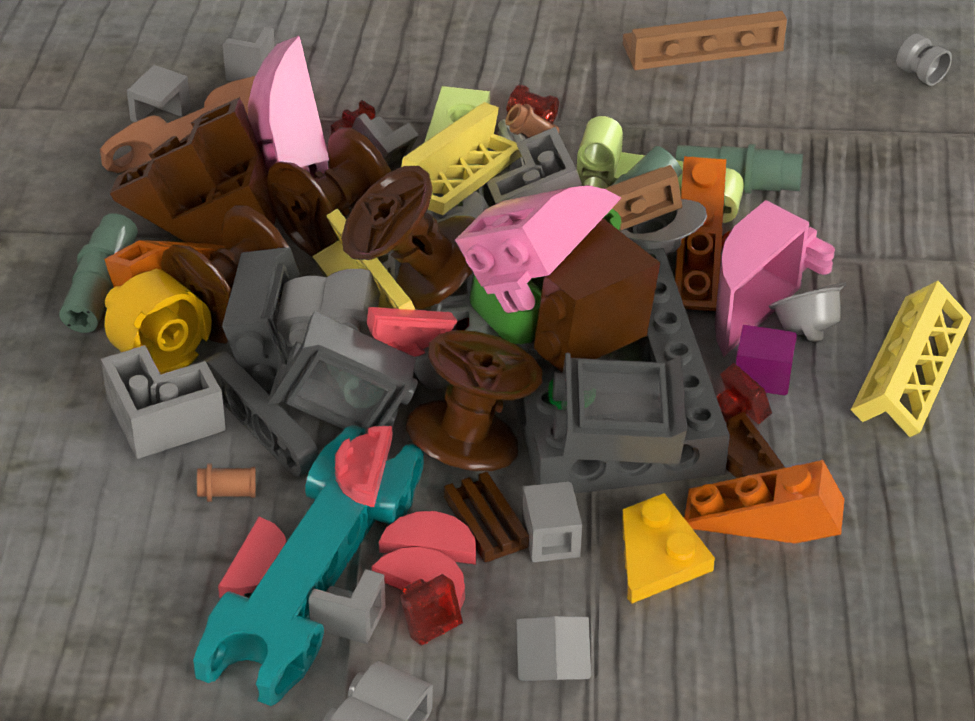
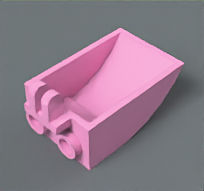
(285, 110)
(530, 239)
(763, 265)

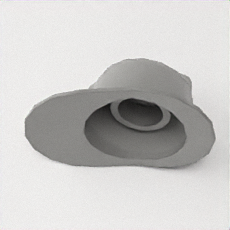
(669, 228)
(810, 311)

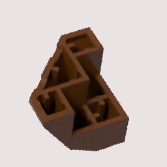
(200, 177)

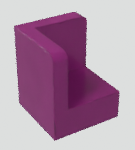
(767, 357)

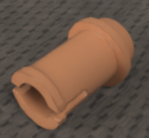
(524, 121)
(226, 482)

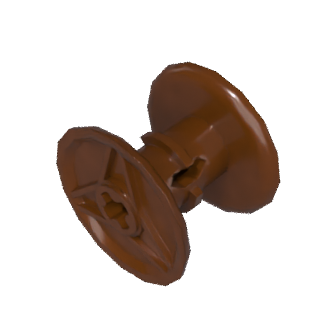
(305, 200)
(395, 218)
(214, 277)
(480, 375)

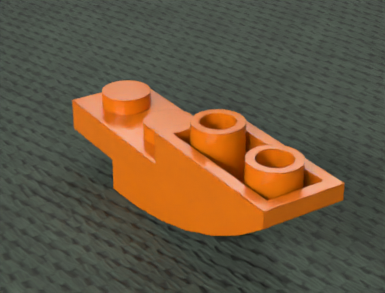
(700, 252)

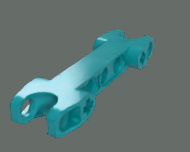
(275, 619)

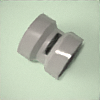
(925, 60)

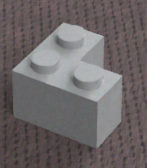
(545, 169)
(161, 408)

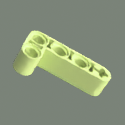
(603, 162)

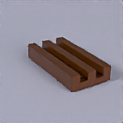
(473, 491)

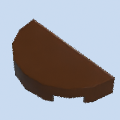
(748, 449)

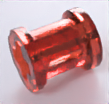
(544, 107)

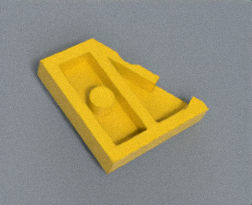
(660, 548)

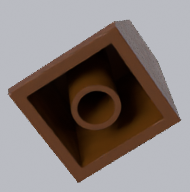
(596, 298)

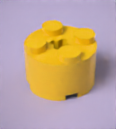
(158, 314)

